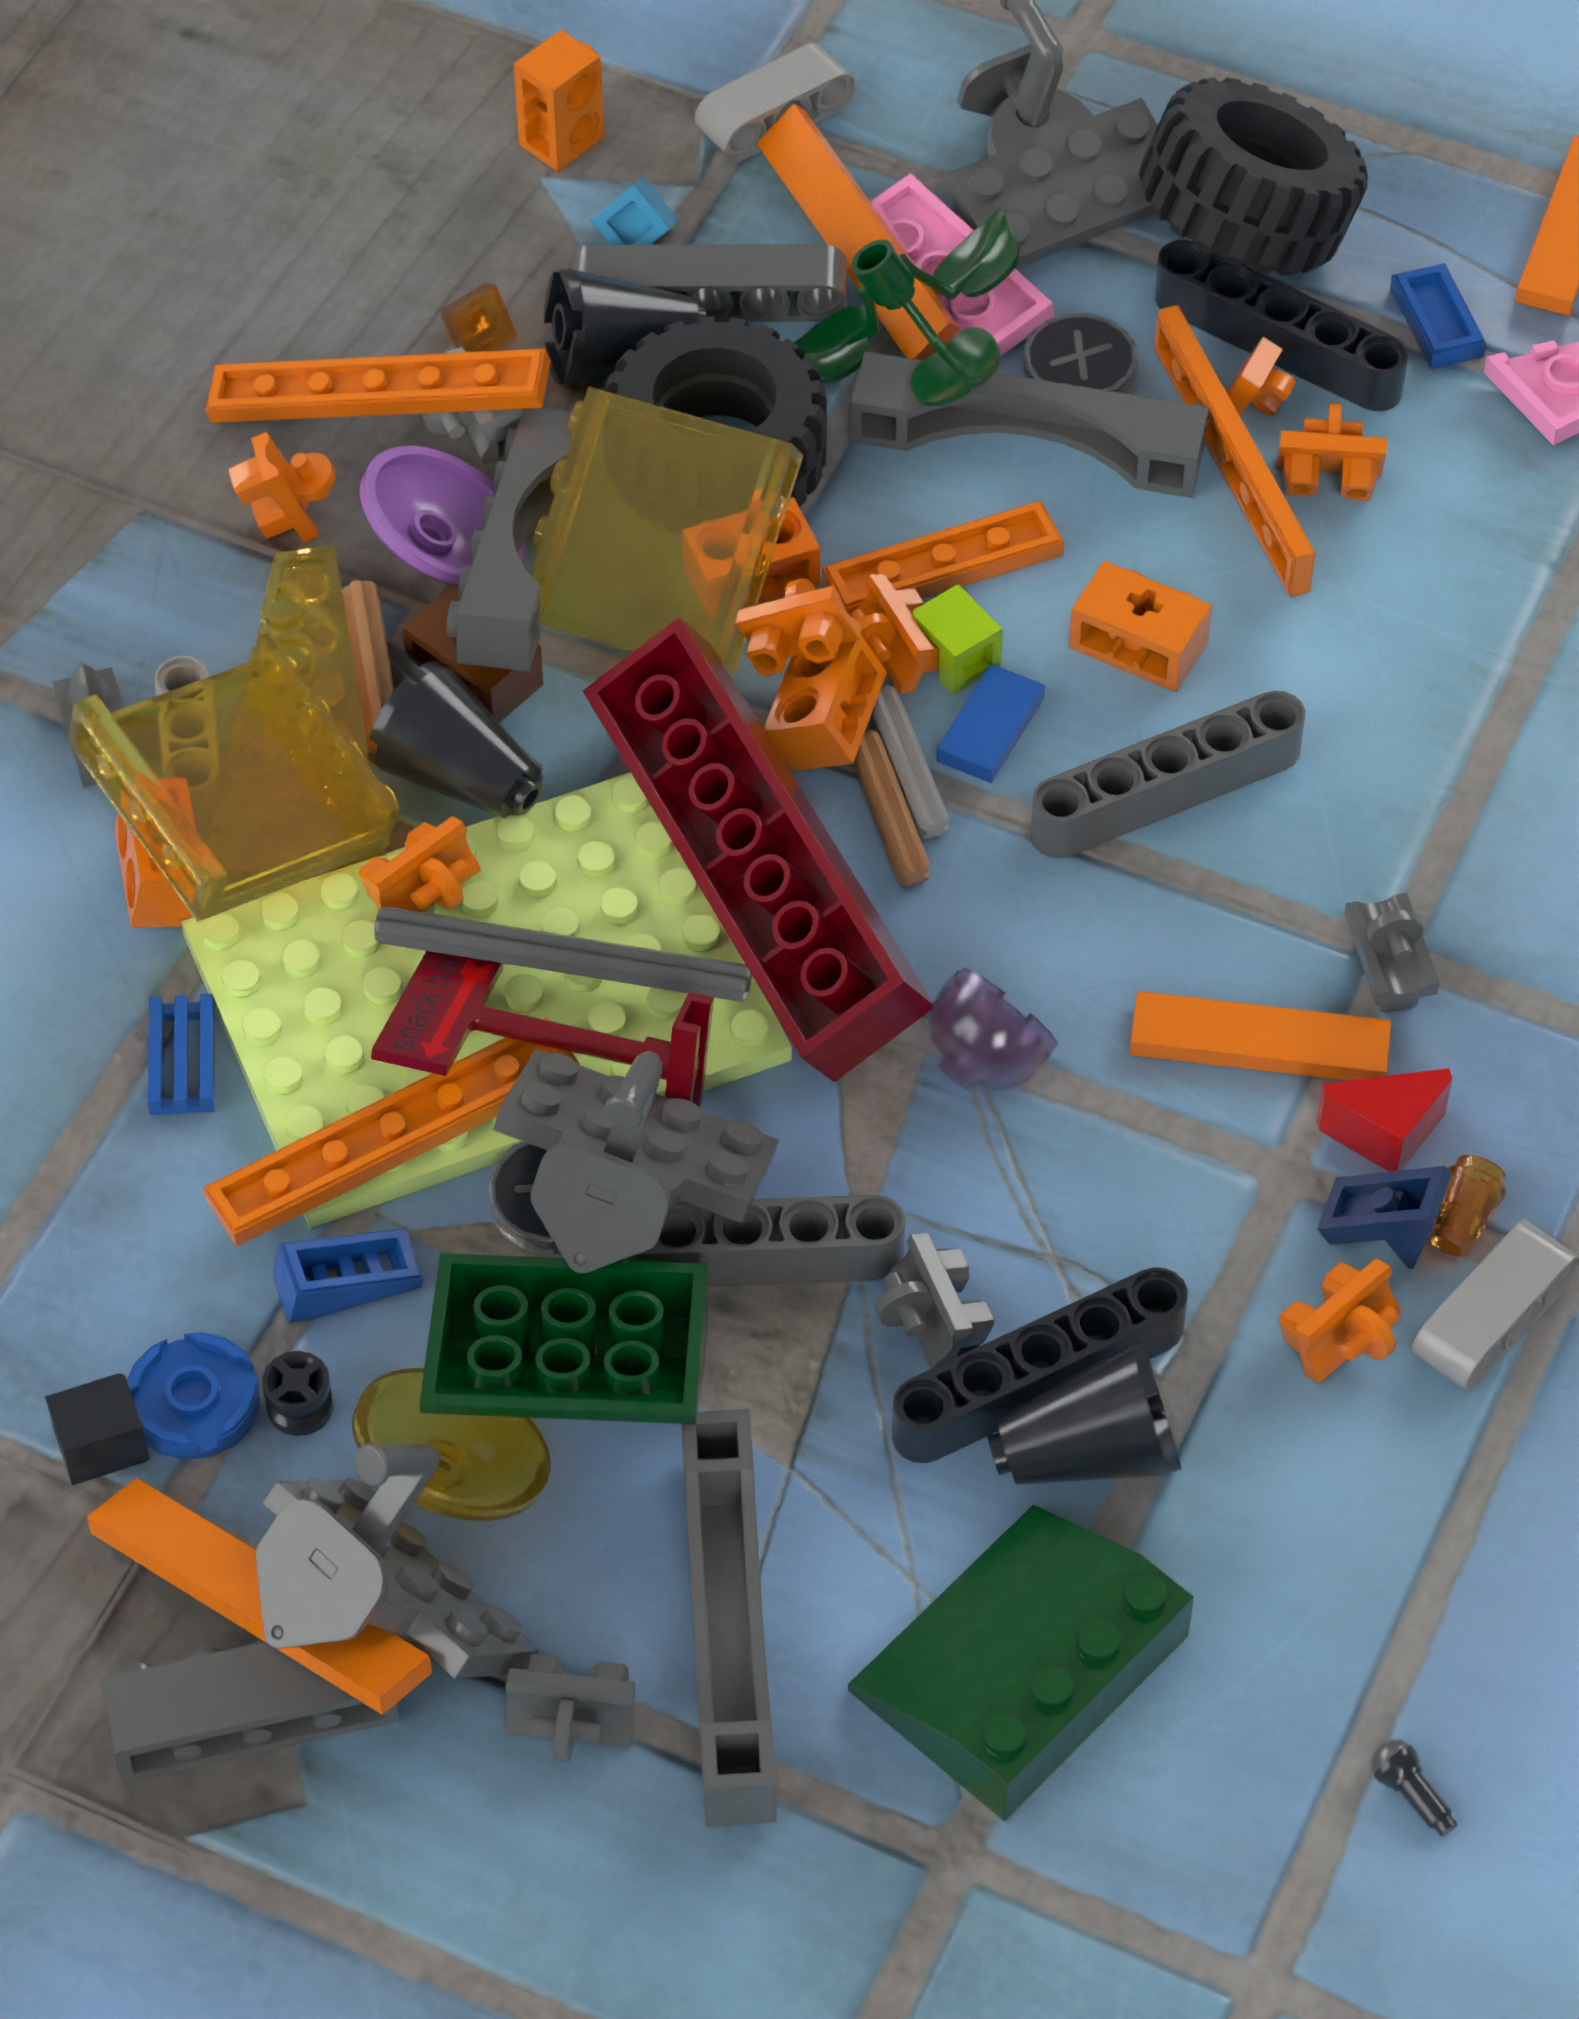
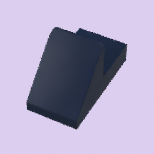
(1386, 1207)

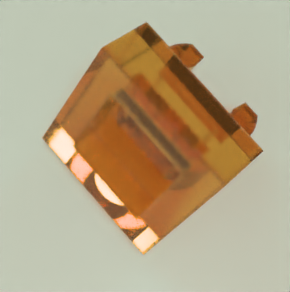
(478, 320)

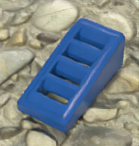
(325, 1295)

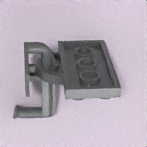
(1049, 159)
(625, 1156)
(349, 1561)

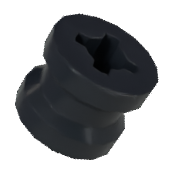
(297, 1375)

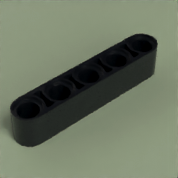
(1314, 337)
(1005, 1368)

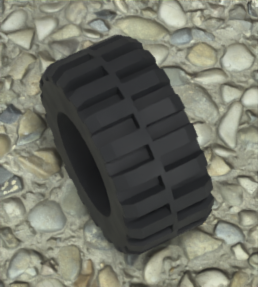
(1253, 176)
(734, 374)

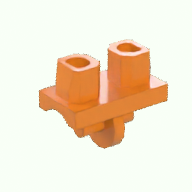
(1332, 448)
(282, 490)
(801, 623)
(895, 634)
(424, 873)
(1348, 1323)

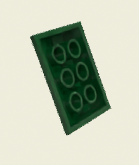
(566, 1343)
(1026, 1656)

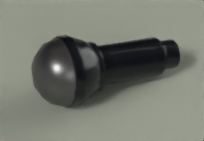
(1399, 1768)

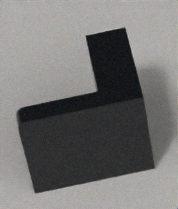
(97, 1428)

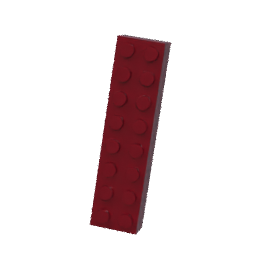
(758, 851)

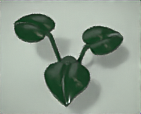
(888, 280)

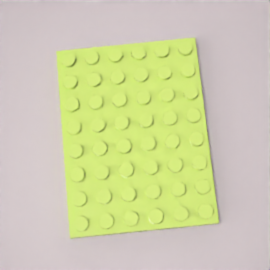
(313, 988)

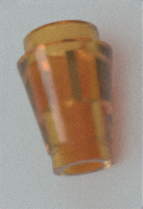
(1468, 1204)

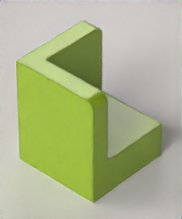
(964, 634)

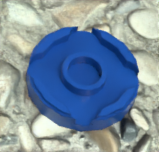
(195, 1395)

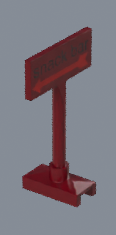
(448, 1003)

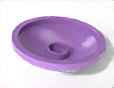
(426, 508)

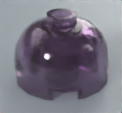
(986, 1035)

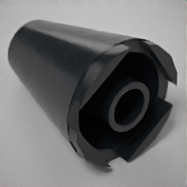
(604, 318)
(453, 745)
(1090, 1427)

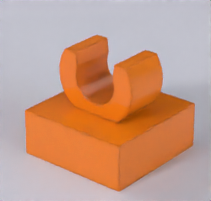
(1259, 382)

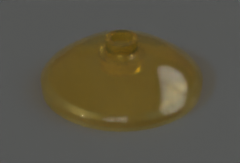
(486, 1463)

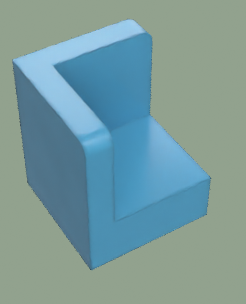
(635, 216)

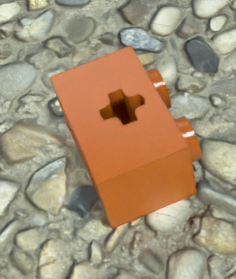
(1140, 625)

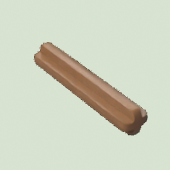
(368, 650)
(890, 811)

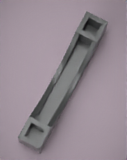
(1143, 439)
(499, 599)
(728, 1620)

